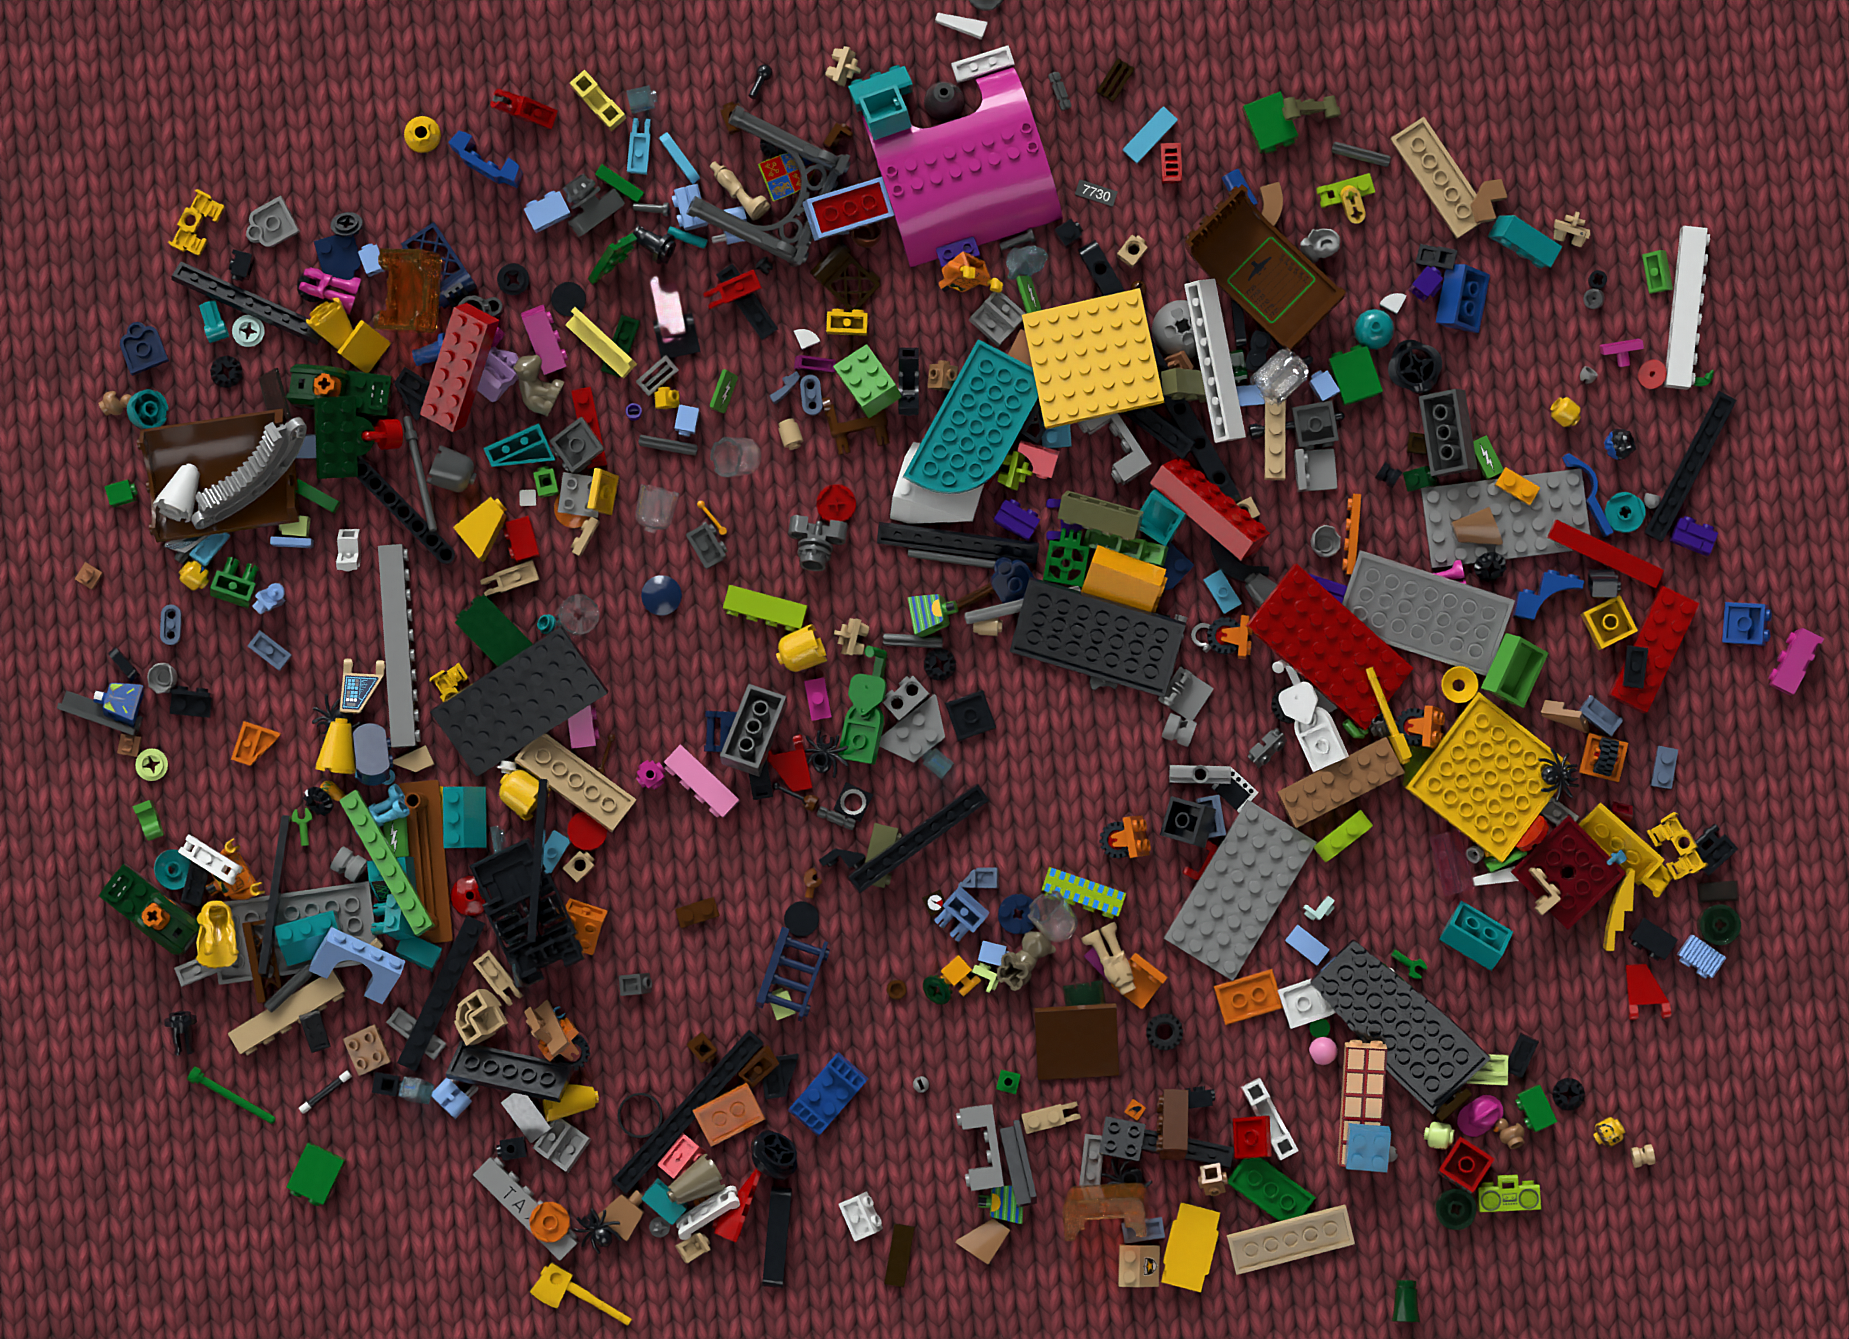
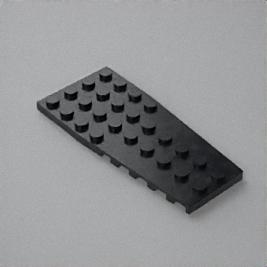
(1422, 1042)

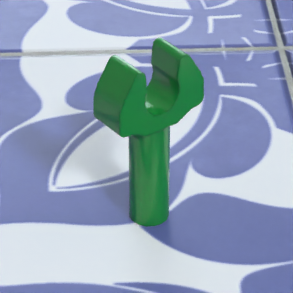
(1409, 963)

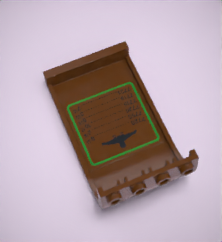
(1262, 270)

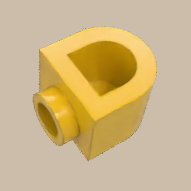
(666, 398)

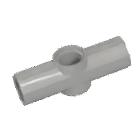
(1186, 774)

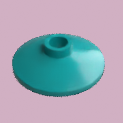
(179, 865)

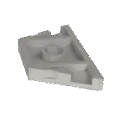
(915, 732)

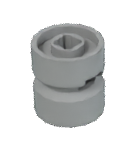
(1179, 729)
(347, 863)

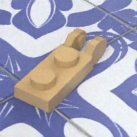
(512, 578)
(496, 976)
(1048, 1117)

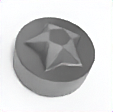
(1594, 298)
(659, 1227)

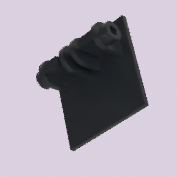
(679, 344)
(1122, 1139)

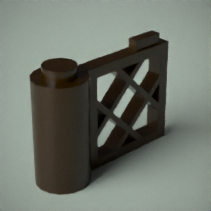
(832, 267)

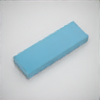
(1150, 135)

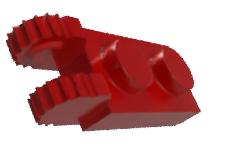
(734, 289)

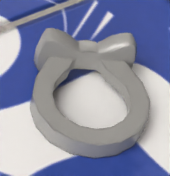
(1206, 647)

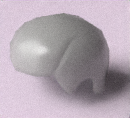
(1325, 541)
(162, 678)

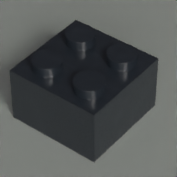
(1188, 822)

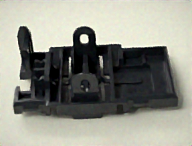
(508, 883)

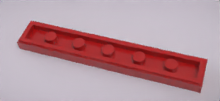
(1605, 553)

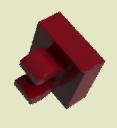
(1622, 811)

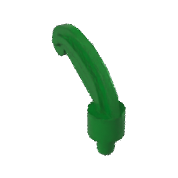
(1704, 381)

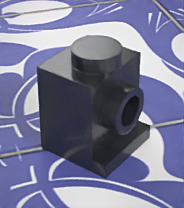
(241, 265)
(380, 1081)
(1200, 1097)
(520, 1148)

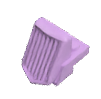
(498, 373)

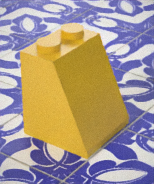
(482, 527)

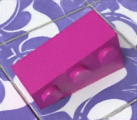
(544, 339)
(1794, 660)
(583, 729)

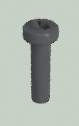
(665, 208)
(1018, 240)

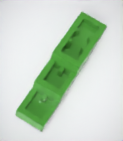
(1137, 548)

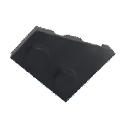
(413, 390)
(779, 1079)

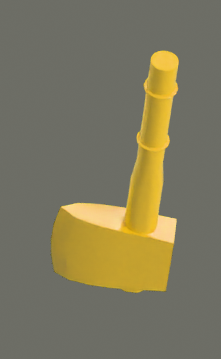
(1395, 738)
(555, 1282)

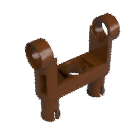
(841, 430)

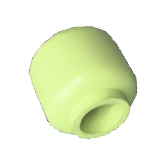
(1439, 1135)

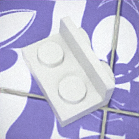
(861, 1216)

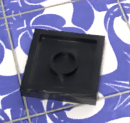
(970, 715)

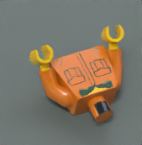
(967, 272)
(245, 884)

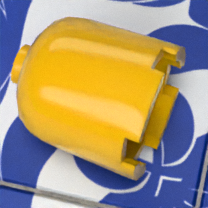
(801, 649)
(520, 793)

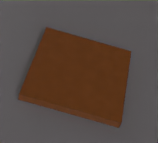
(1076, 1041)

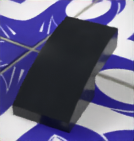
(1437, 257)

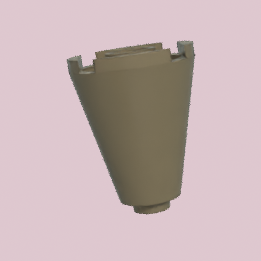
(696, 1182)

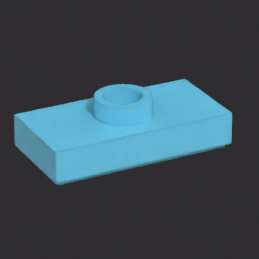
(208, 548)
(1222, 591)
(553, 850)

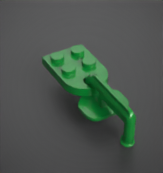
(866, 693)

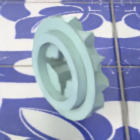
(243, 323)

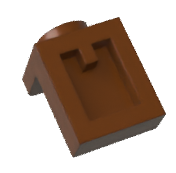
(834, 136)

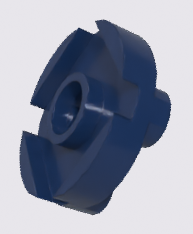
(1006, 911)

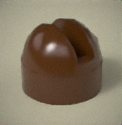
(1134, 285)

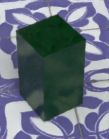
(492, 630)

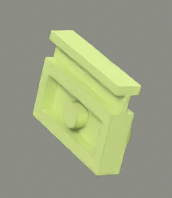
(1493, 1072)

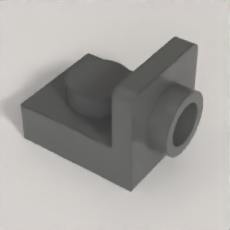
(635, 984)

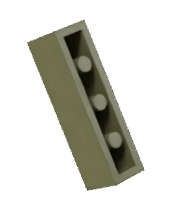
(1100, 515)

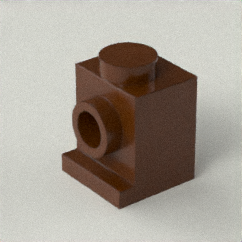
(725, 112)
(695, 1044)

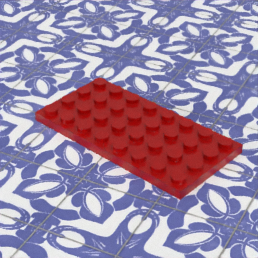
(1328, 645)

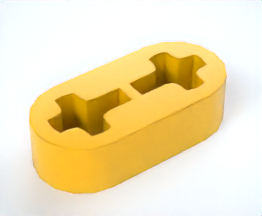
(1348, 205)

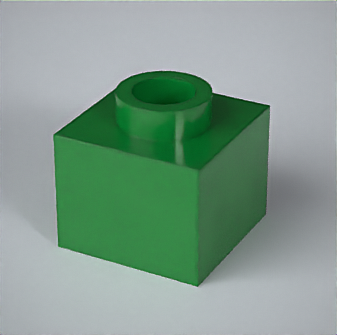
(1015, 1081)

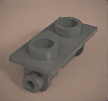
(1274, 742)

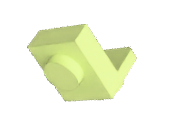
(984, 971)

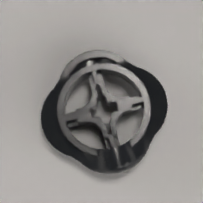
(1396, 374)
(774, 1154)

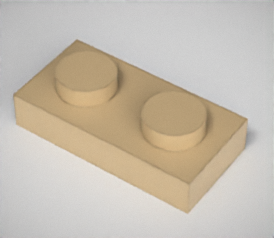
(588, 528)

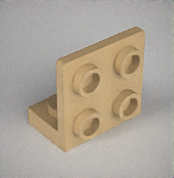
(1545, 903)

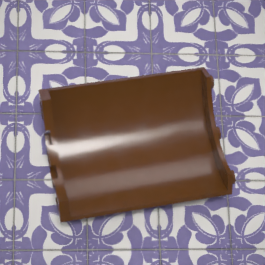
(216, 450)

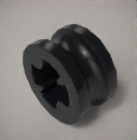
(1603, 281)

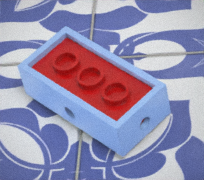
(848, 208)

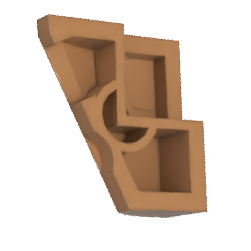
(1477, 528)
(1557, 712)
(984, 1240)

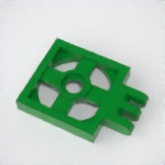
(1069, 543)

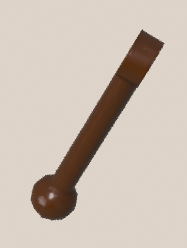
(611, 738)

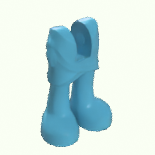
(394, 802)

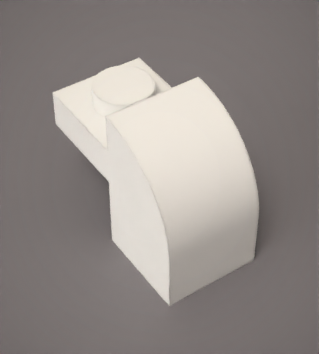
(348, 549)

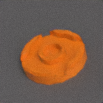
(549, 1222)

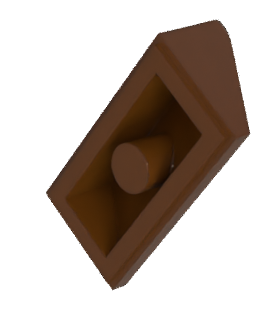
(758, 1066)

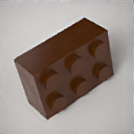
(1172, 1124)

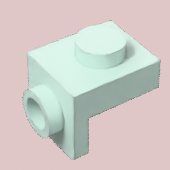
(1324, 908)

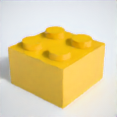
(1609, 622)

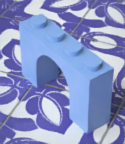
(340, 947)

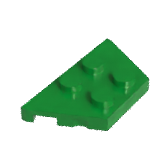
(612, 256)

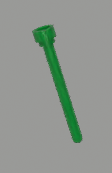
(197, 1076)

